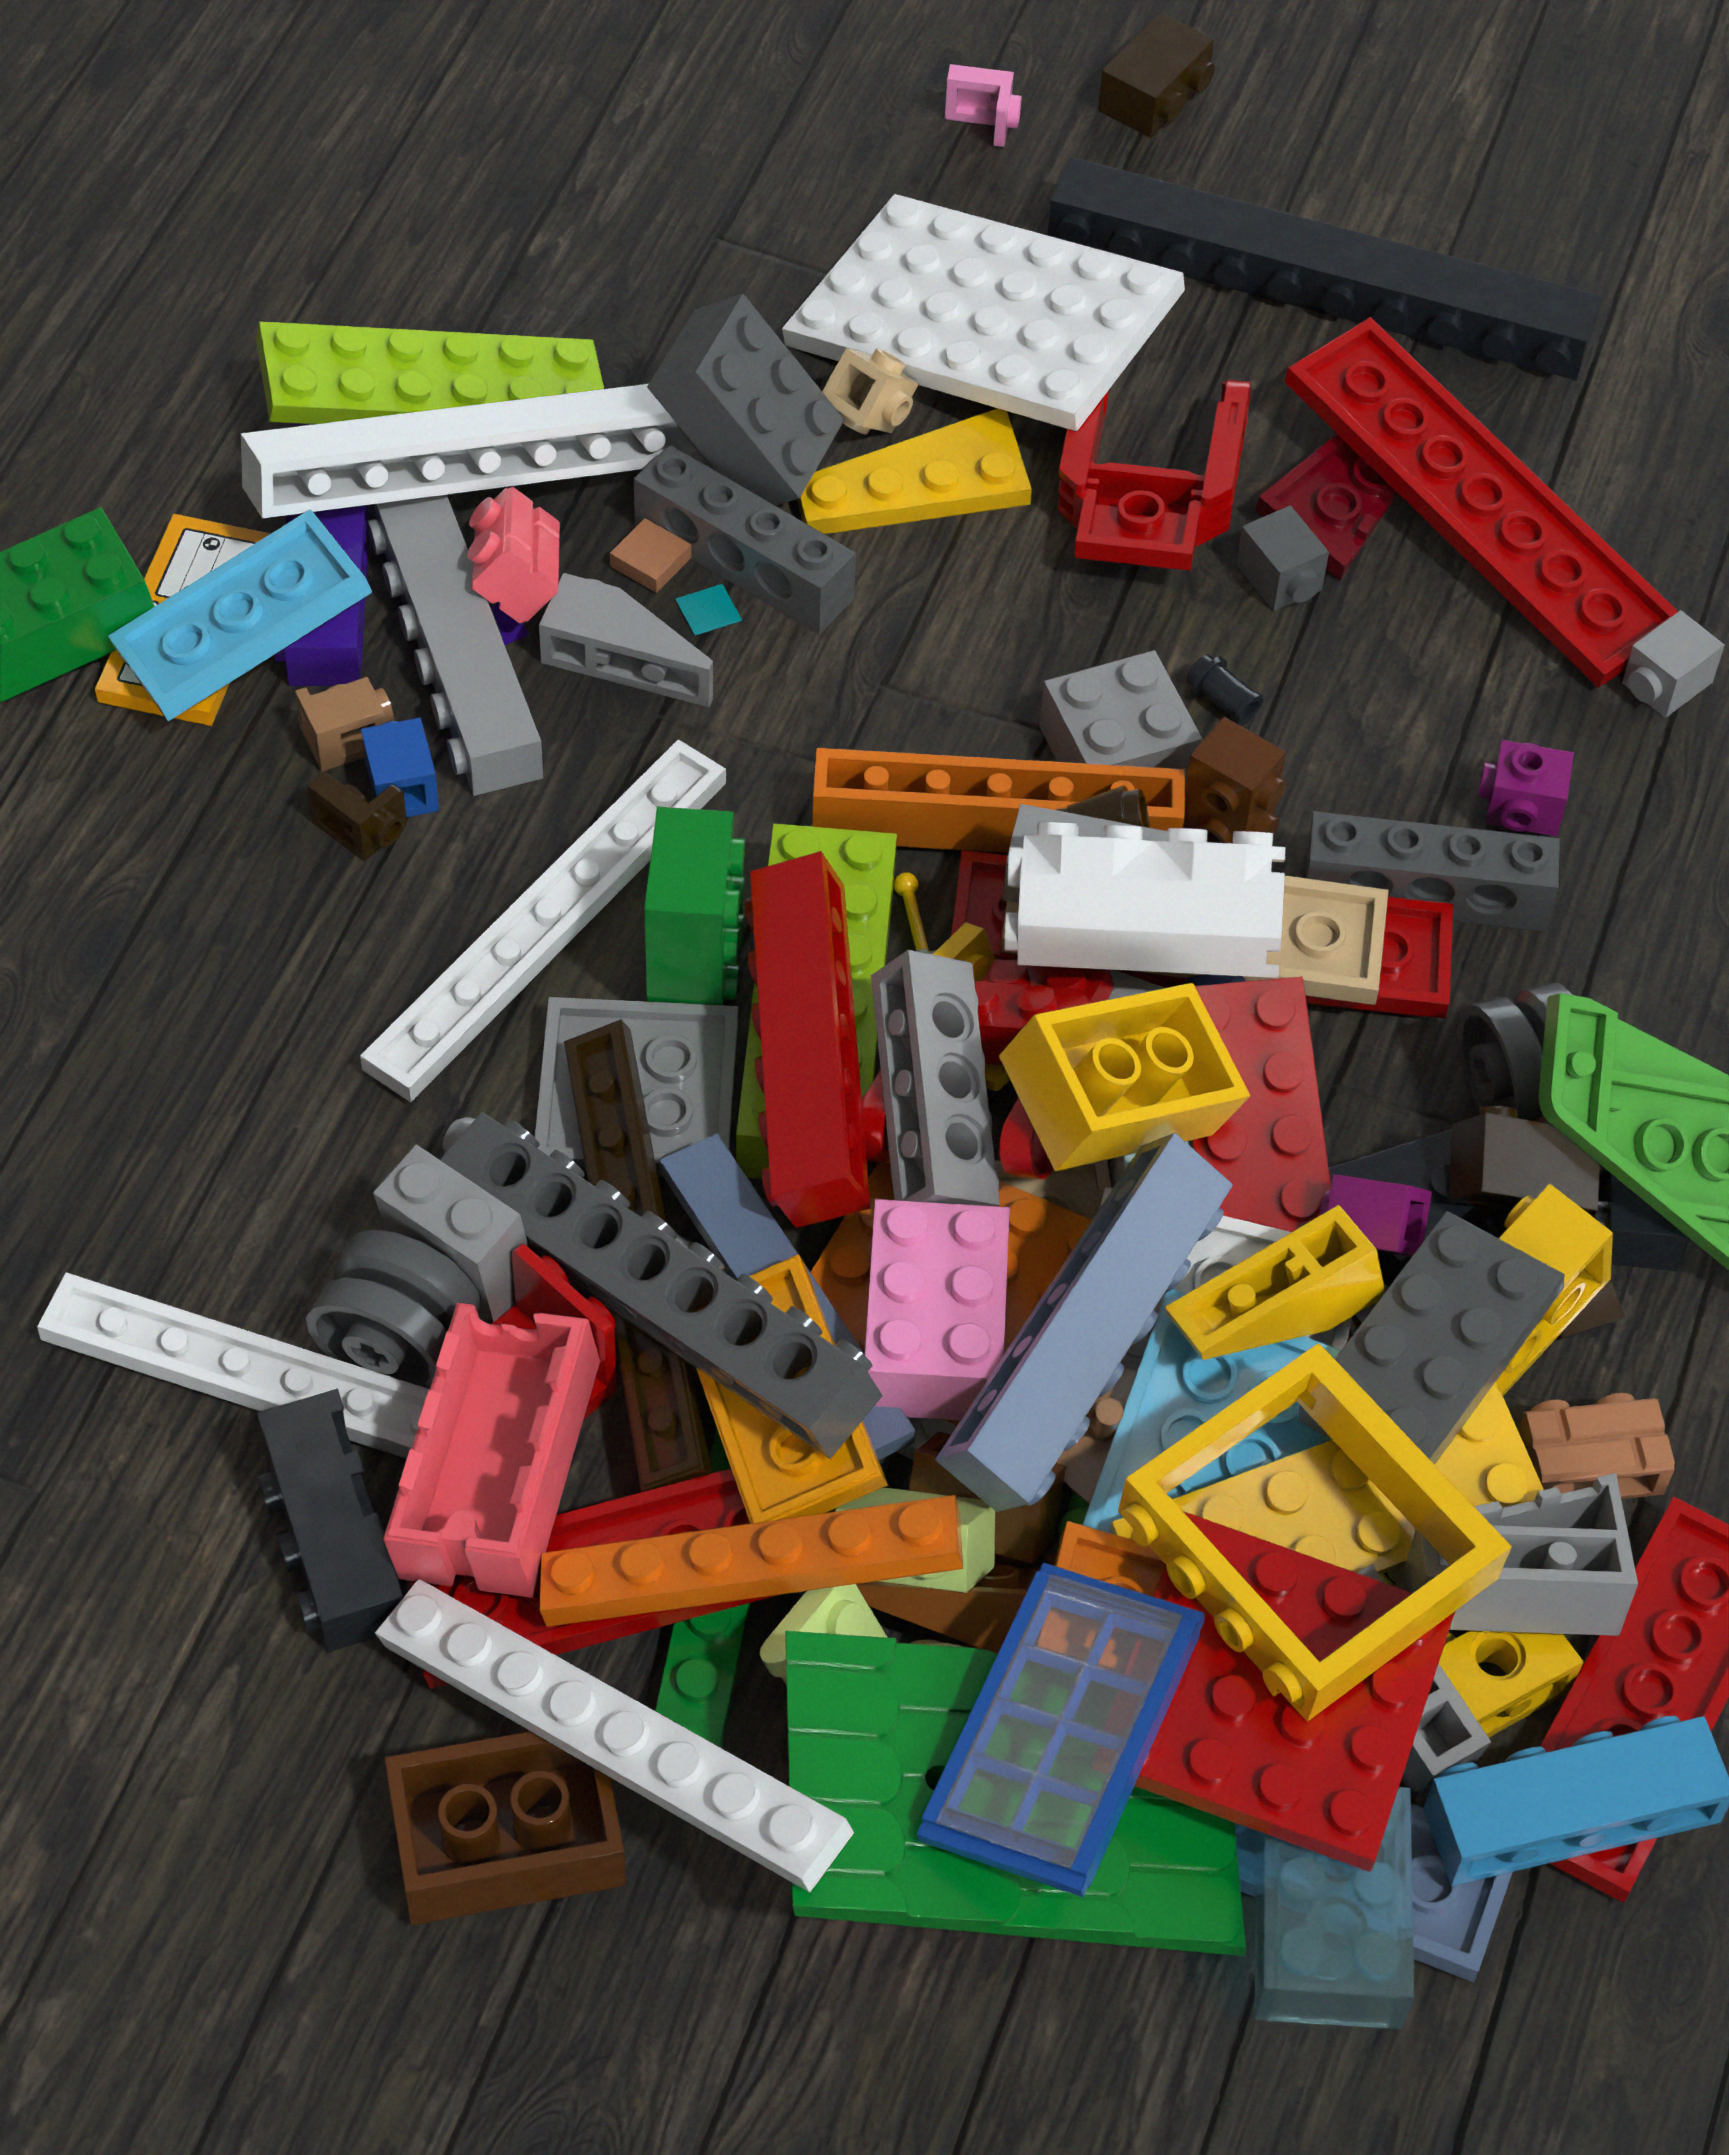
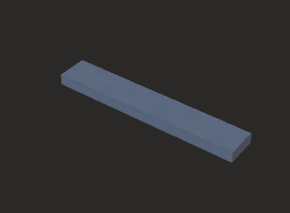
(750, 1240)

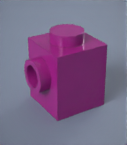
(1386, 1212)

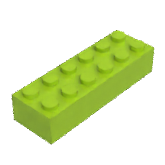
(867, 870)

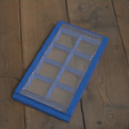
(1061, 1729)

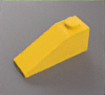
(1284, 1290)

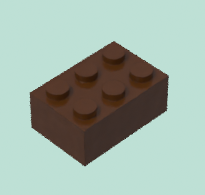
(501, 1826)

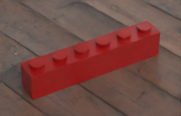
(807, 1042)

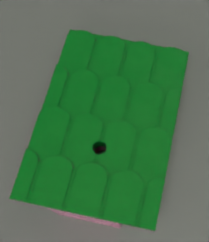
(871, 1743)

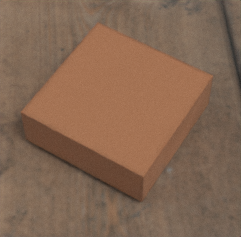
(650, 555)

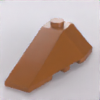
(975, 1617)

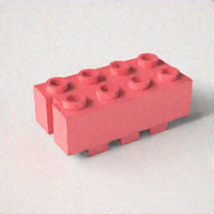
(492, 1452)

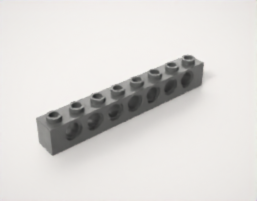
(816, 1407)

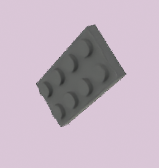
(1447, 1331)

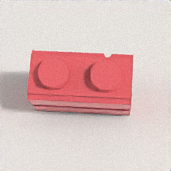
(514, 554)

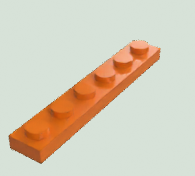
(751, 1561)

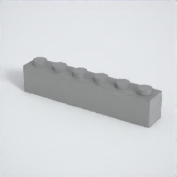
(457, 644)

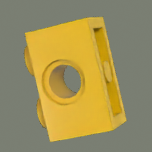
(1536, 1670)

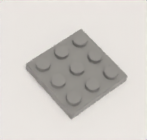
(682, 1065)

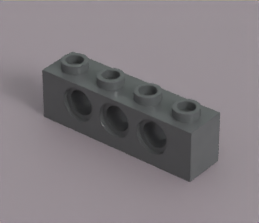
(747, 539)
(1482, 872)

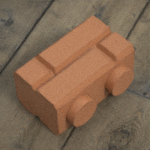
(1599, 1439)

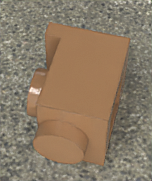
(335, 717)

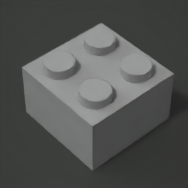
(1119, 716)

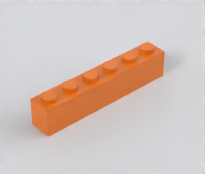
(970, 799)

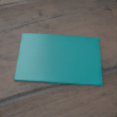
(708, 609)

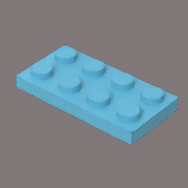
(240, 614)

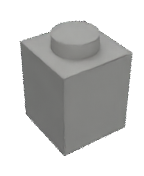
(1672, 664)

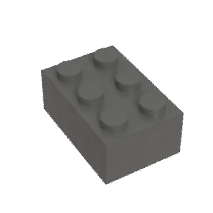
(746, 400)

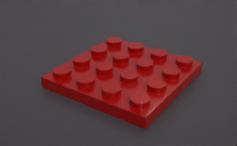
(1253, 1754)

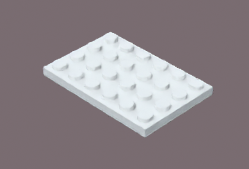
(987, 310)

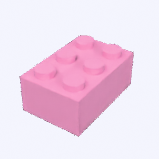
(936, 1304)

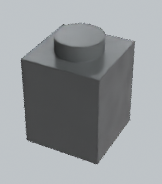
(1282, 558)

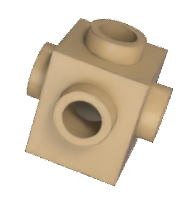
(870, 390)

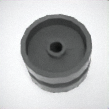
(1504, 1049)
(390, 1306)

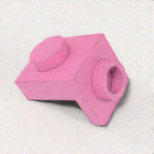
(983, 98)

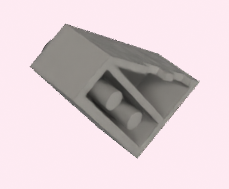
(1565, 1565)

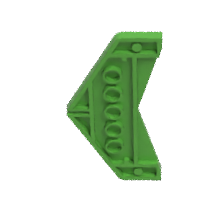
(1641, 1114)

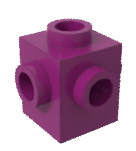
(1526, 787)

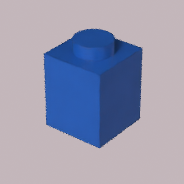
(401, 756)

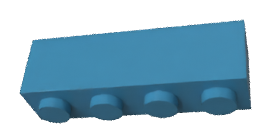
(1577, 1798)

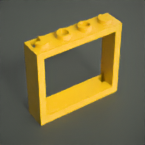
(1387, 1459)

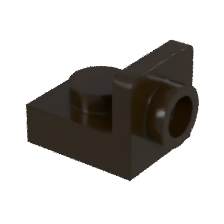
(353, 821)

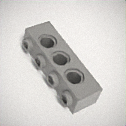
(934, 1081)

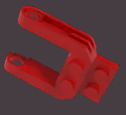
(1151, 511)
(1006, 1003)

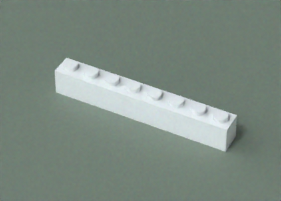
(456, 450)

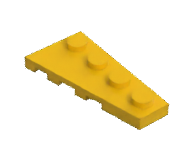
(930, 476)

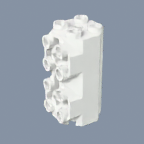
(1146, 902)

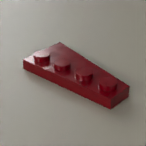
(1335, 497)

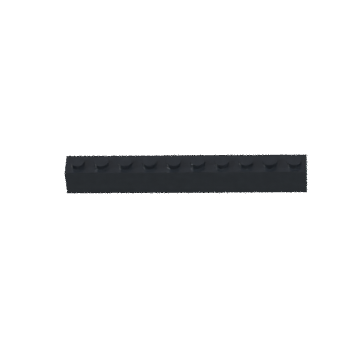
(1326, 268)

